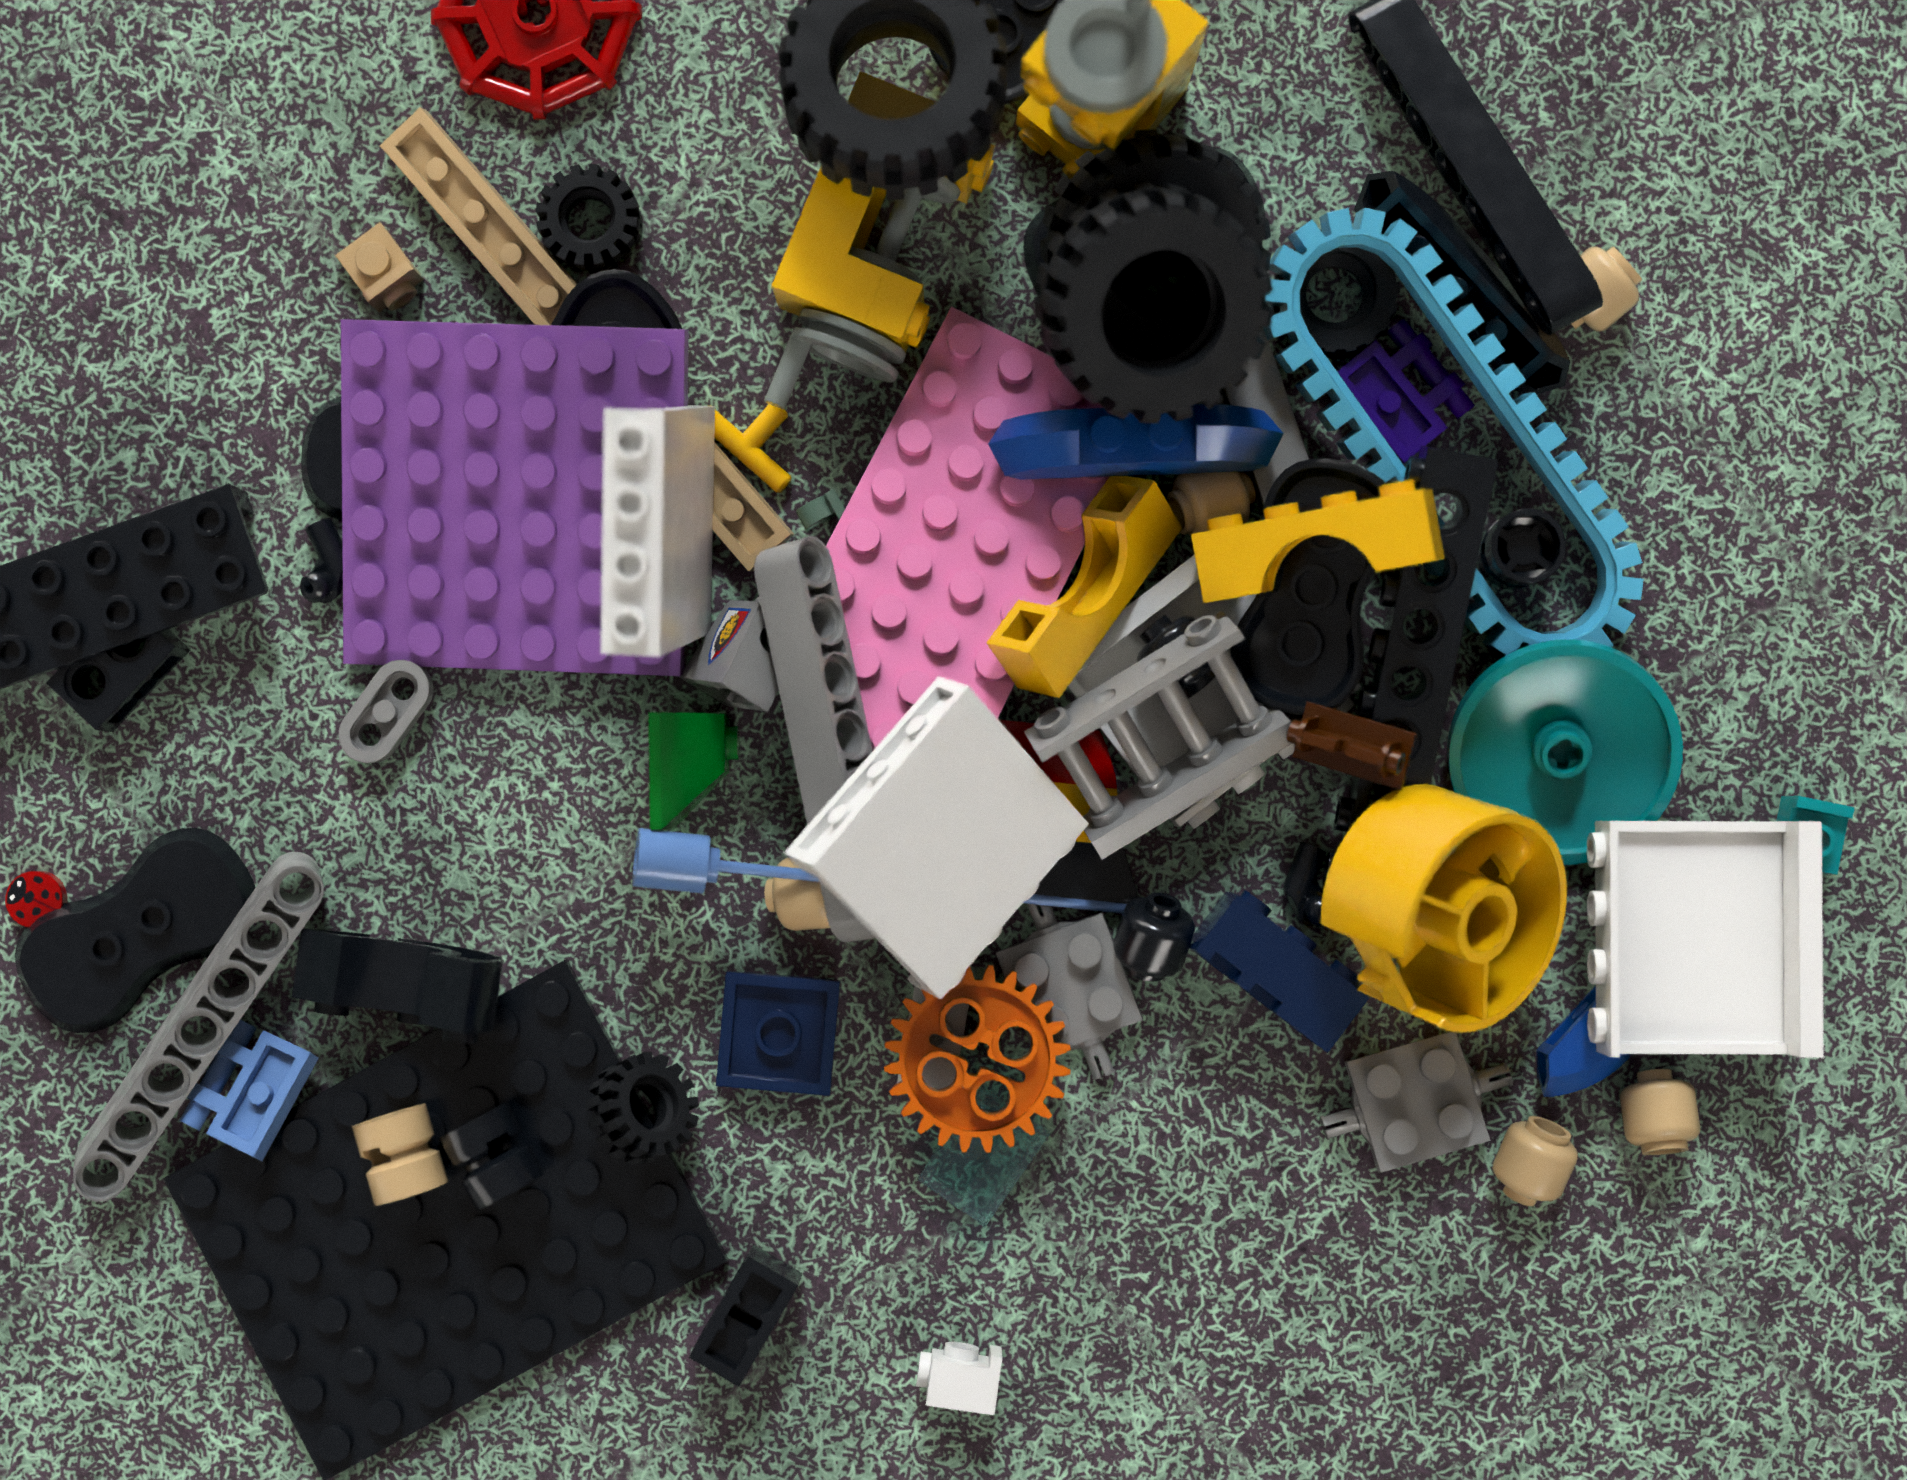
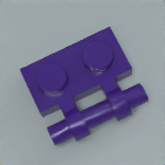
(1393, 401)

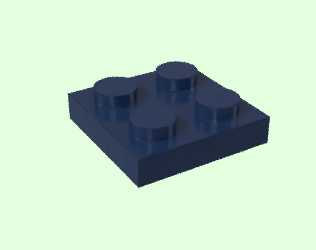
(778, 1033)

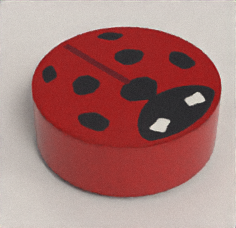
(33, 896)

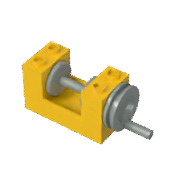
(1106, 74)
(856, 302)

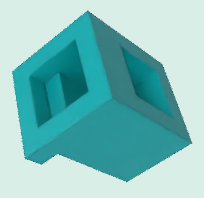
(1834, 824)

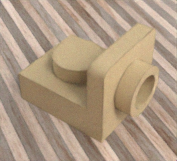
(380, 269)

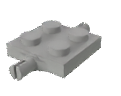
(1080, 975)
(1416, 1101)

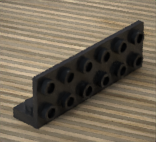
(126, 583)

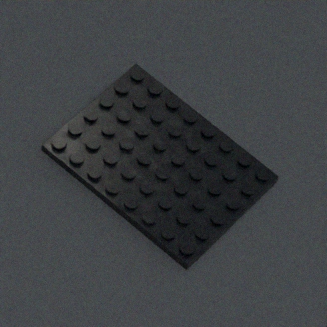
(423, 1301)

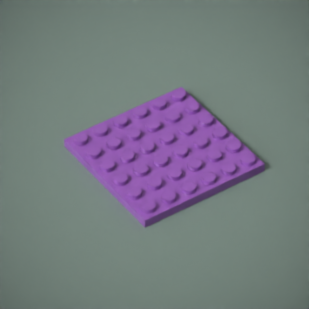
(485, 489)

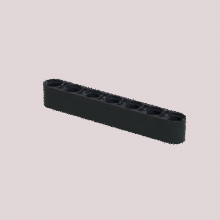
(1476, 163)

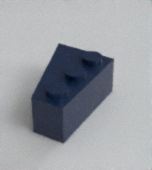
(1279, 968)

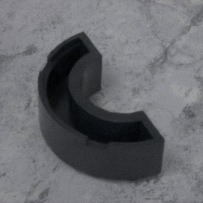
(417, 979)

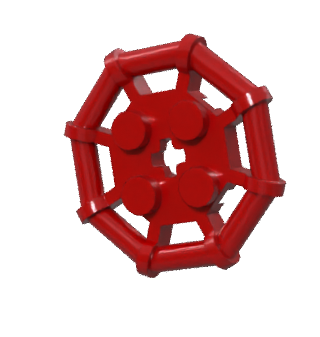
(536, 48)

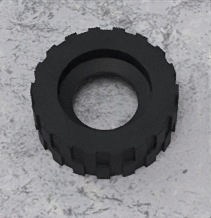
(1376, 307)

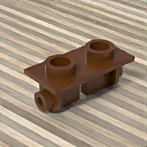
(1352, 745)

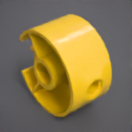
(1461, 926)

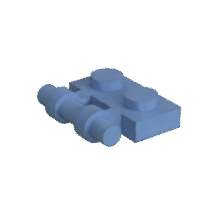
(260, 1095)

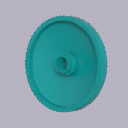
(1567, 740)

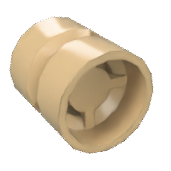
(400, 1154)

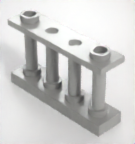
(1189, 778)

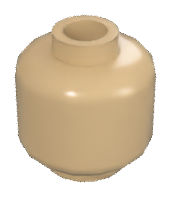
(1617, 284)
(1209, 496)
(796, 902)
(1659, 1113)
(1535, 1161)

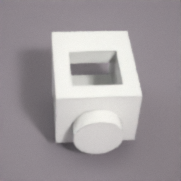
(961, 1377)

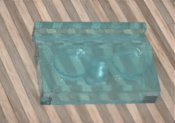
(977, 1179)

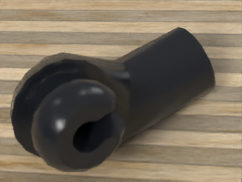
(326, 578)

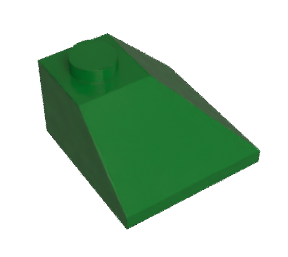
(686, 761)

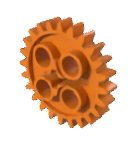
(955, 1107)

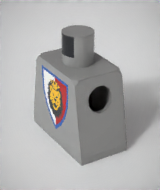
(735, 659)

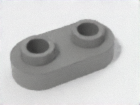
(386, 710)

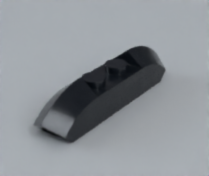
(1484, 284)

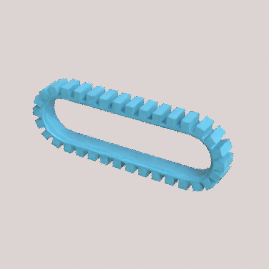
(1494, 387)

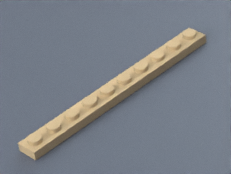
(540, 287)

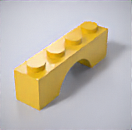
(1388, 530)
(1125, 537)

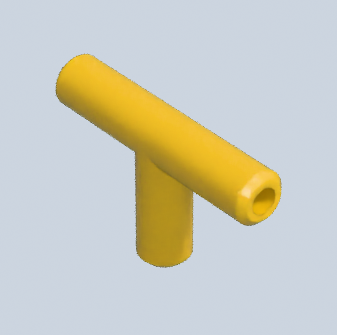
(747, 445)

